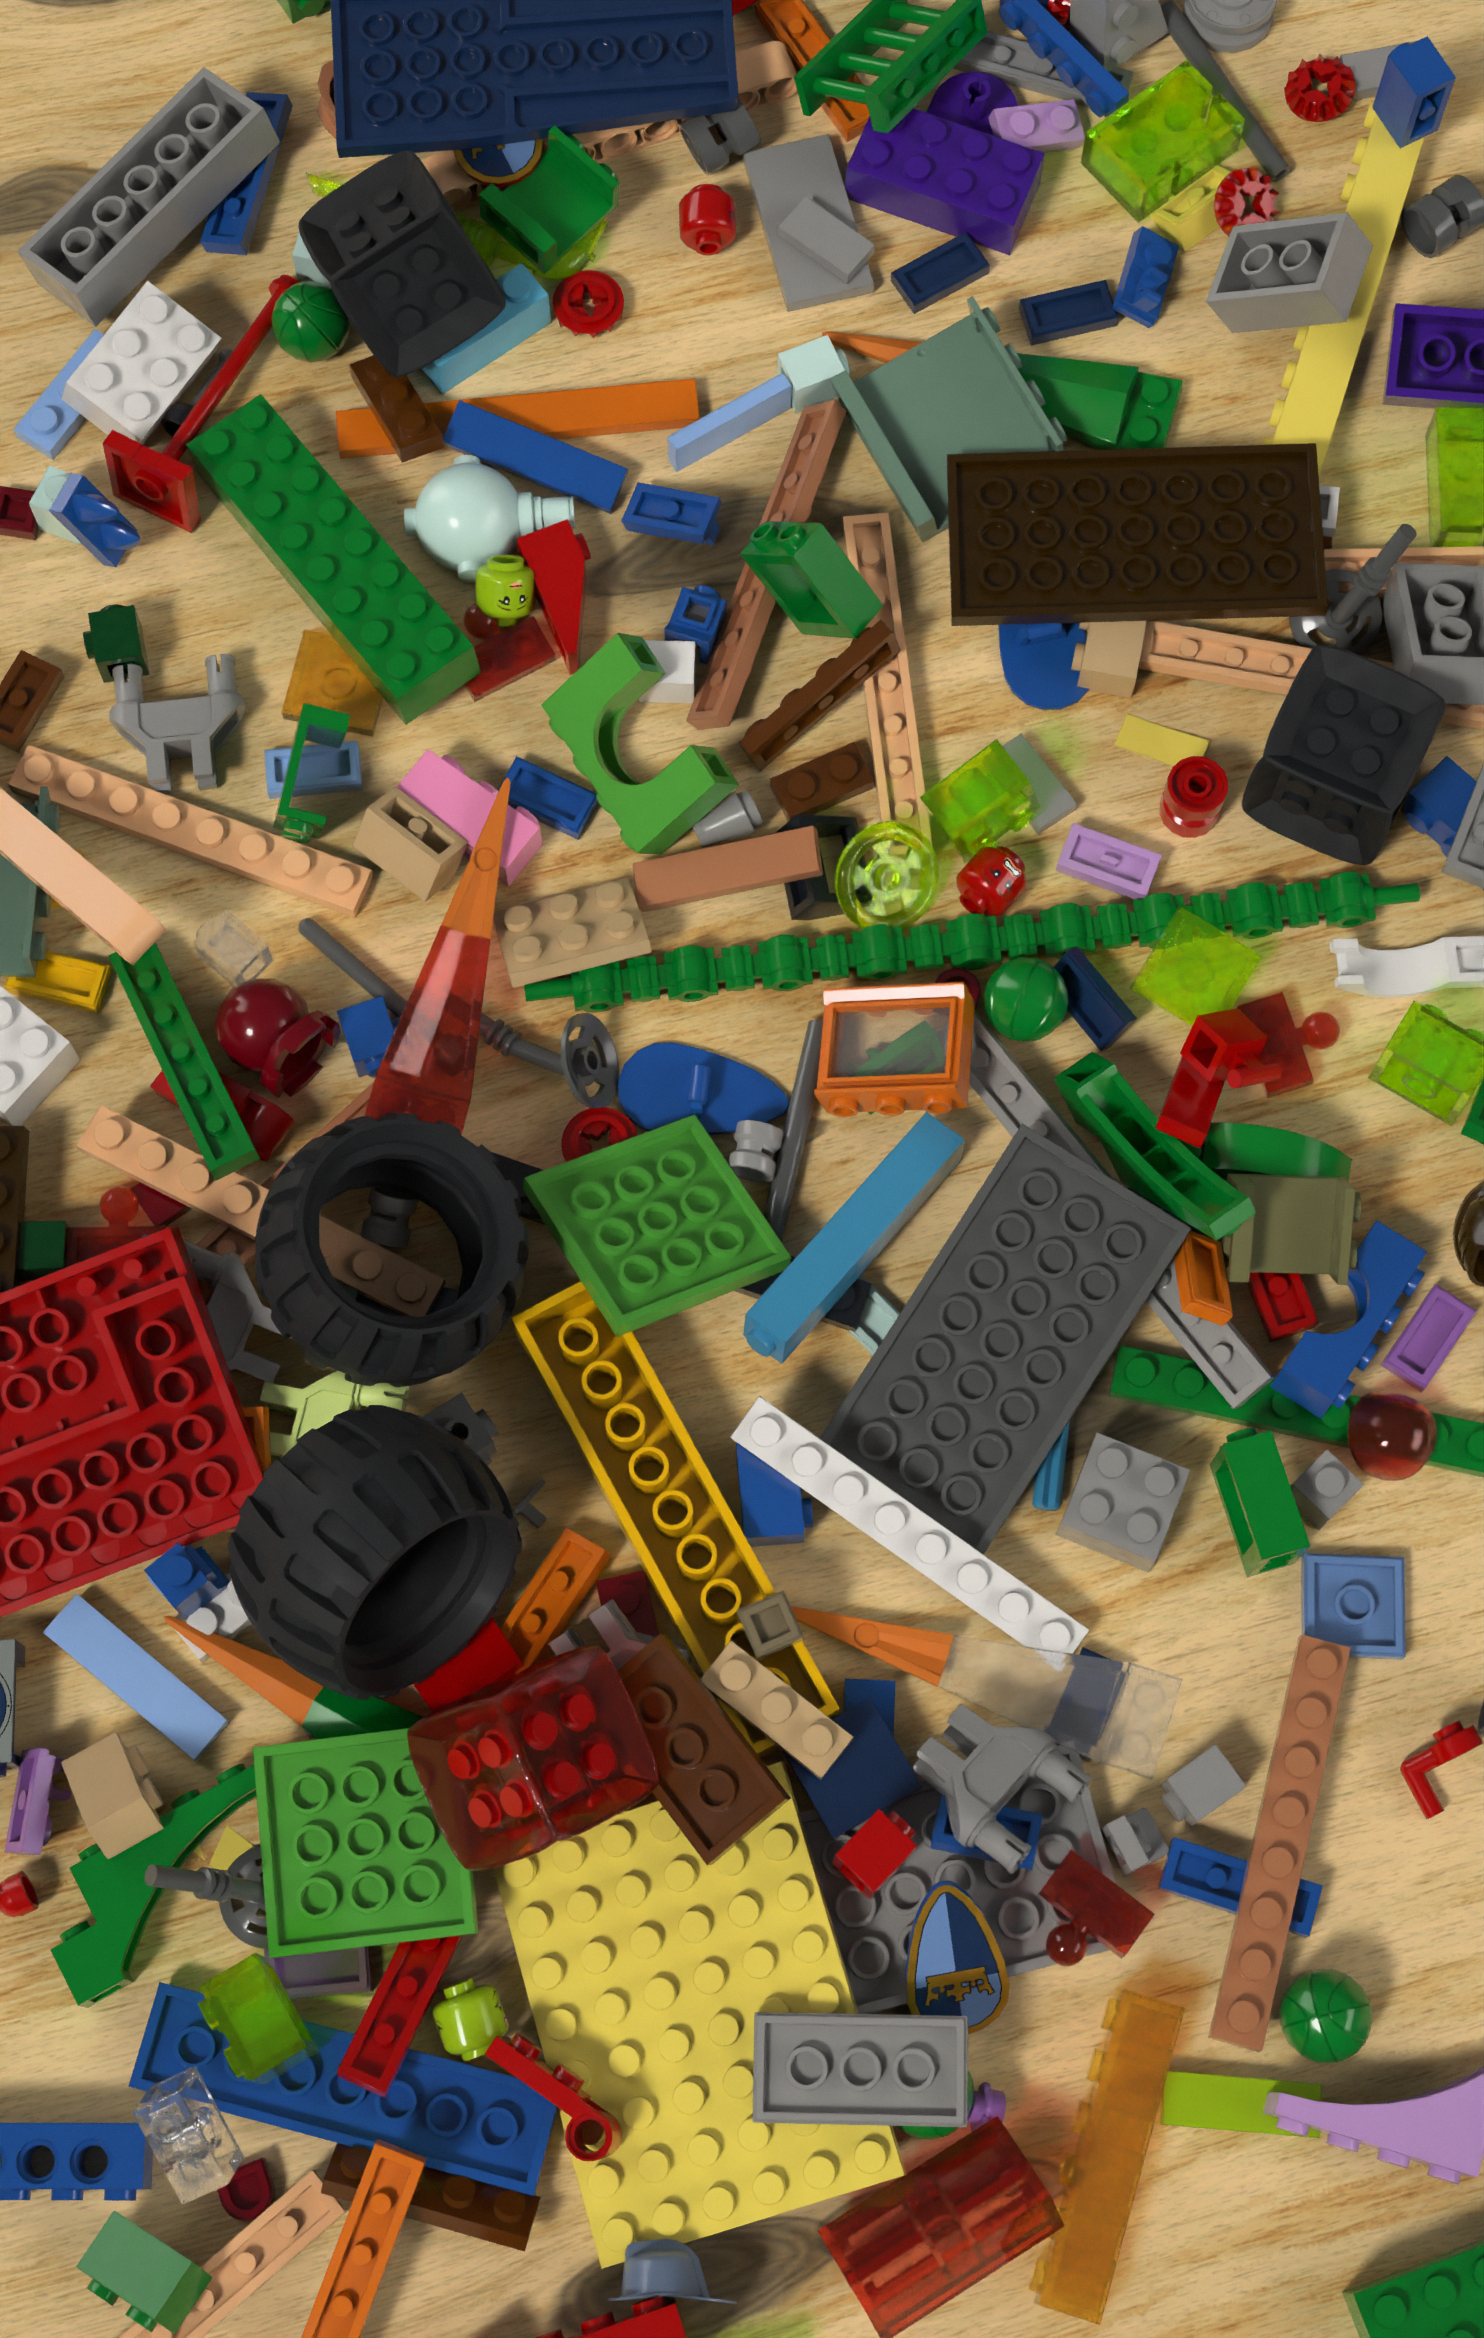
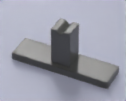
(528, 1509)

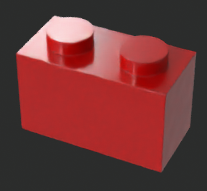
(876, 1852)

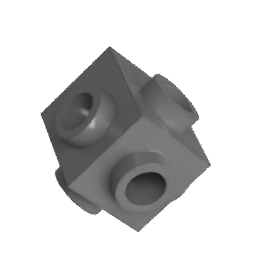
(462, 1421)

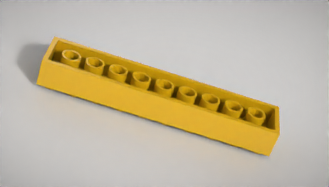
(658, 1489)

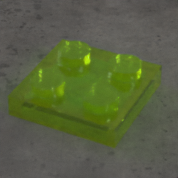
(1194, 969)

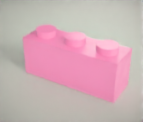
(464, 807)

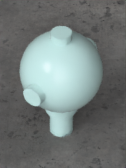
(477, 514)

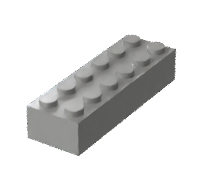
(149, 196)

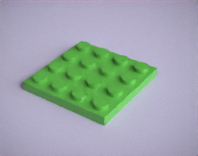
(656, 1224)
(354, 1848)

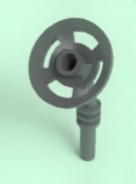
(1359, 601)
(577, 1060)
(222, 1887)

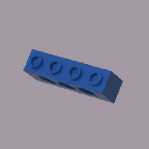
(124, 2143)

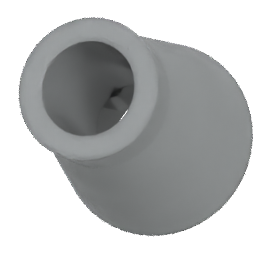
(729, 819)

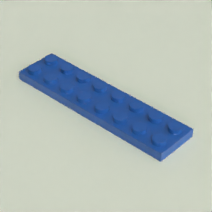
(437, 2107)

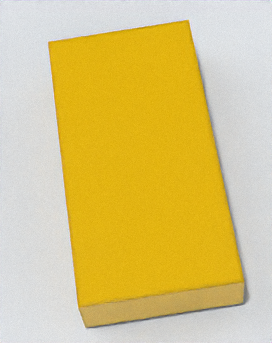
(65, 982)

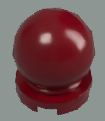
(271, 1032)

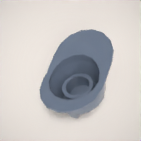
(665, 2270)

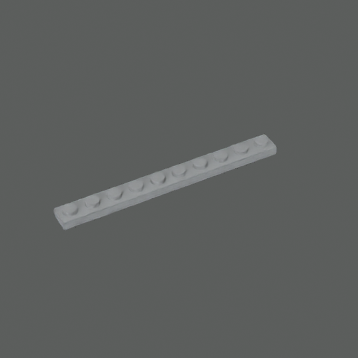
(1017, 1100)

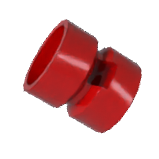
(1193, 796)

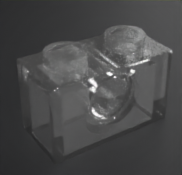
(188, 2135)

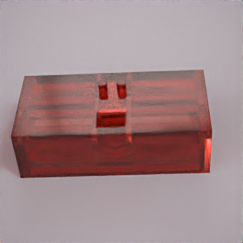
(941, 2228)

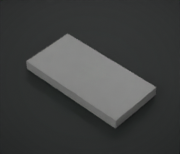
(779, 181)
(860, 2069)

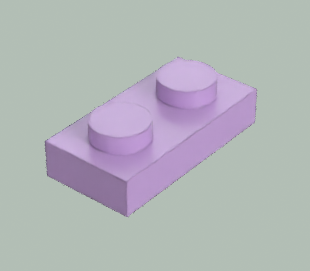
(1040, 125)
(1108, 862)

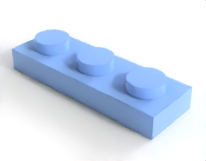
(51, 420)

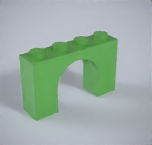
(588, 718)

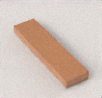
(727, 869)

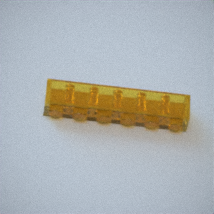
(1108, 2154)

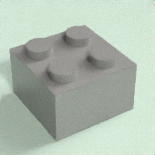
(1123, 1502)

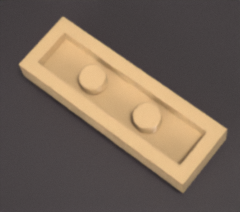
(776, 1710)

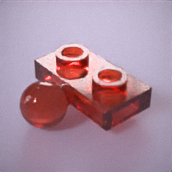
(504, 655)
(1285, 1041)
(117, 1207)
(1094, 1908)

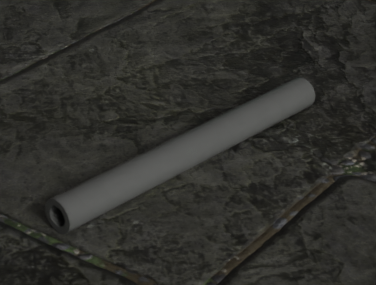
(1205, 64)
(794, 1131)

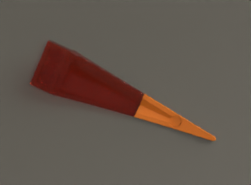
(436, 1040)

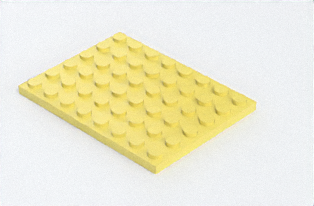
(650, 1994)

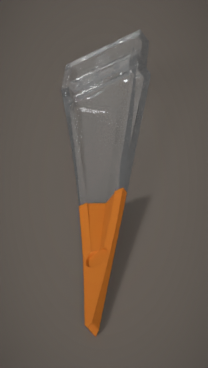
(1084, 1702)

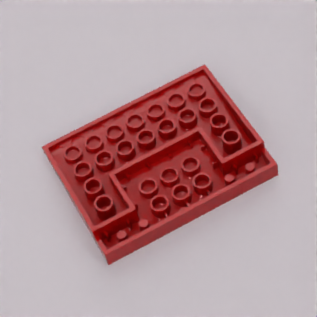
(113, 1421)

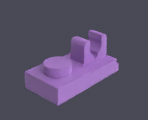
(29, 1820)

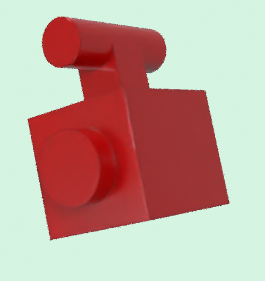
(1228, 1048)

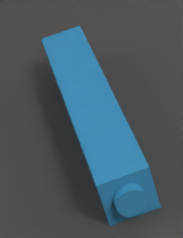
(852, 1238)

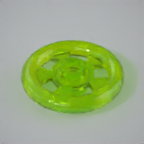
(851, 875)

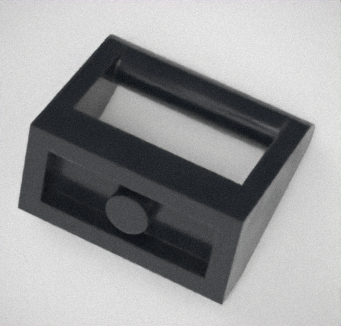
(811, 896)

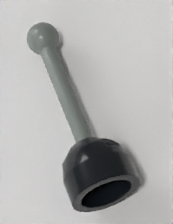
(179, 412)

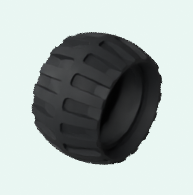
(445, 1175)
(373, 1551)

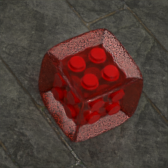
(533, 1759)

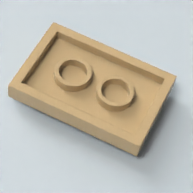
(571, 932)

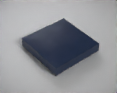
(864, 1777)

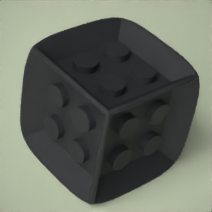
(401, 264)
(1342, 754)

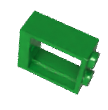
(811, 578)
(1258, 1502)

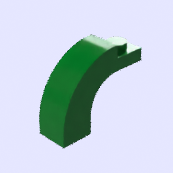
(1267, 1151)

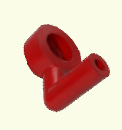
(1450, 1744)

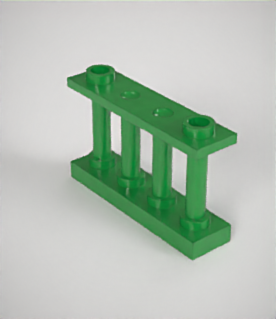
(899, 82)

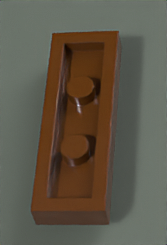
(397, 409)

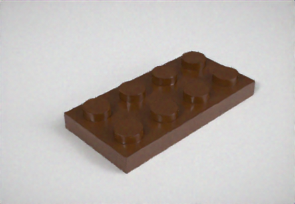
(704, 1764)

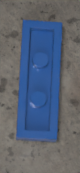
(1218, 1880)

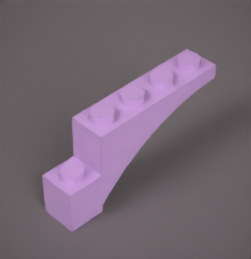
(1431, 2128)

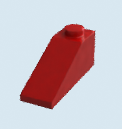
(560, 583)

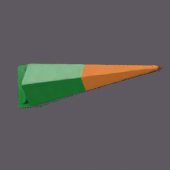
(1091, 400)
(301, 1699)

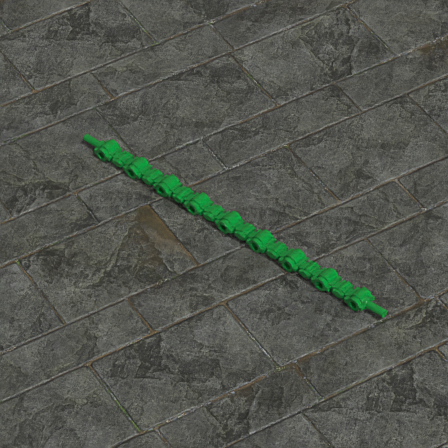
(969, 941)

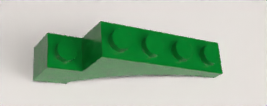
(1145, 1157)
(100, 1956)

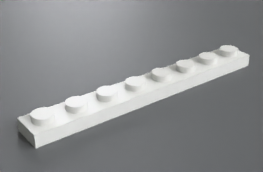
(906, 1530)

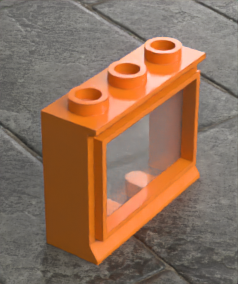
(896, 1049)

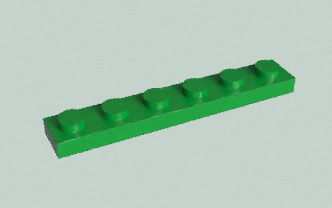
(186, 1063)

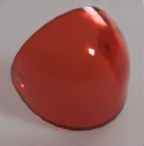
(1391, 1435)

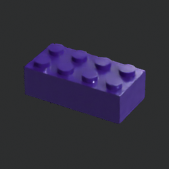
(1435, 357)

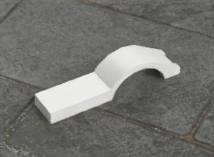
(1409, 971)

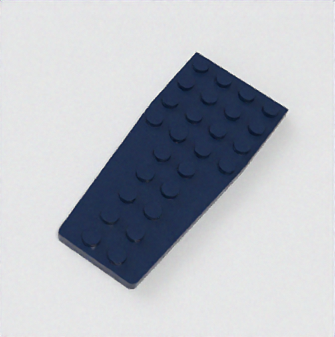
(515, 68)

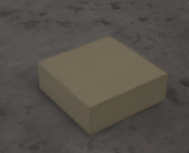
(770, 1625)

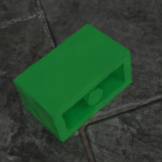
(143, 2273)

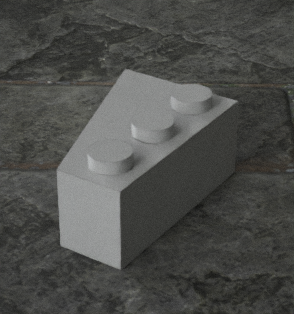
(1116, 28)

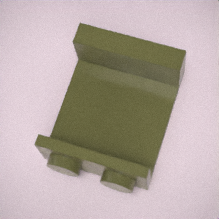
(1297, 1228)

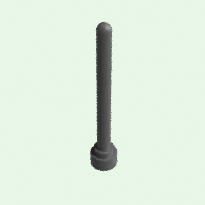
(352, 965)

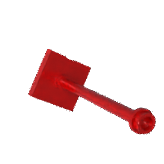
(159, 480)

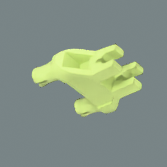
(321, 1402)

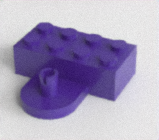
(949, 167)

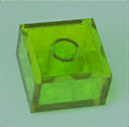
(981, 801)
(1432, 1062)
(257, 2020)

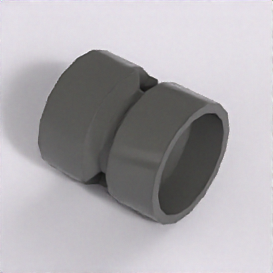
(733, 127)
(1443, 216)

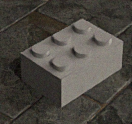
(1289, 273)
(1438, 627)

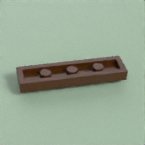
(828, 688)
(446, 2200)

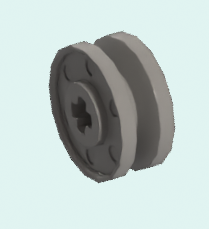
(1230, 23)

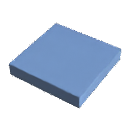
(1355, 1603)

